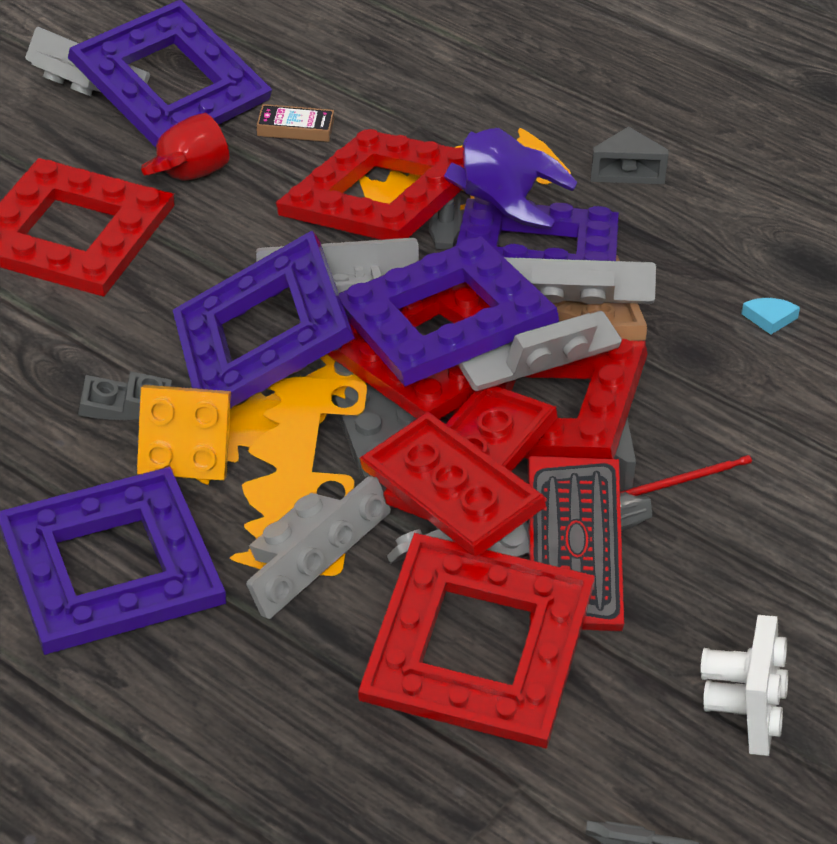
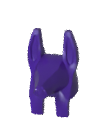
(504, 172)

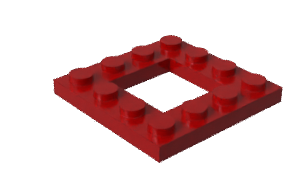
(321, 197)
(136, 215)
(436, 393)
(604, 408)
(514, 712)

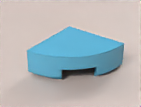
(770, 313)

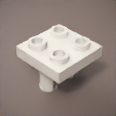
(762, 688)

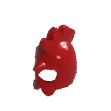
(190, 149)

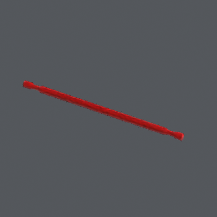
(688, 476)

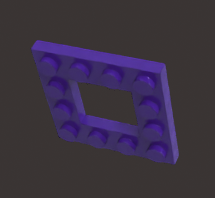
(107, 57)
(593, 226)
(512, 299)
(320, 309)
(68, 620)

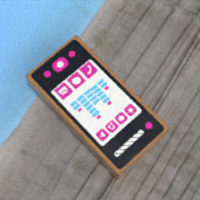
(295, 123)

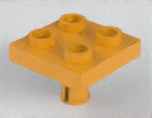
(184, 431)

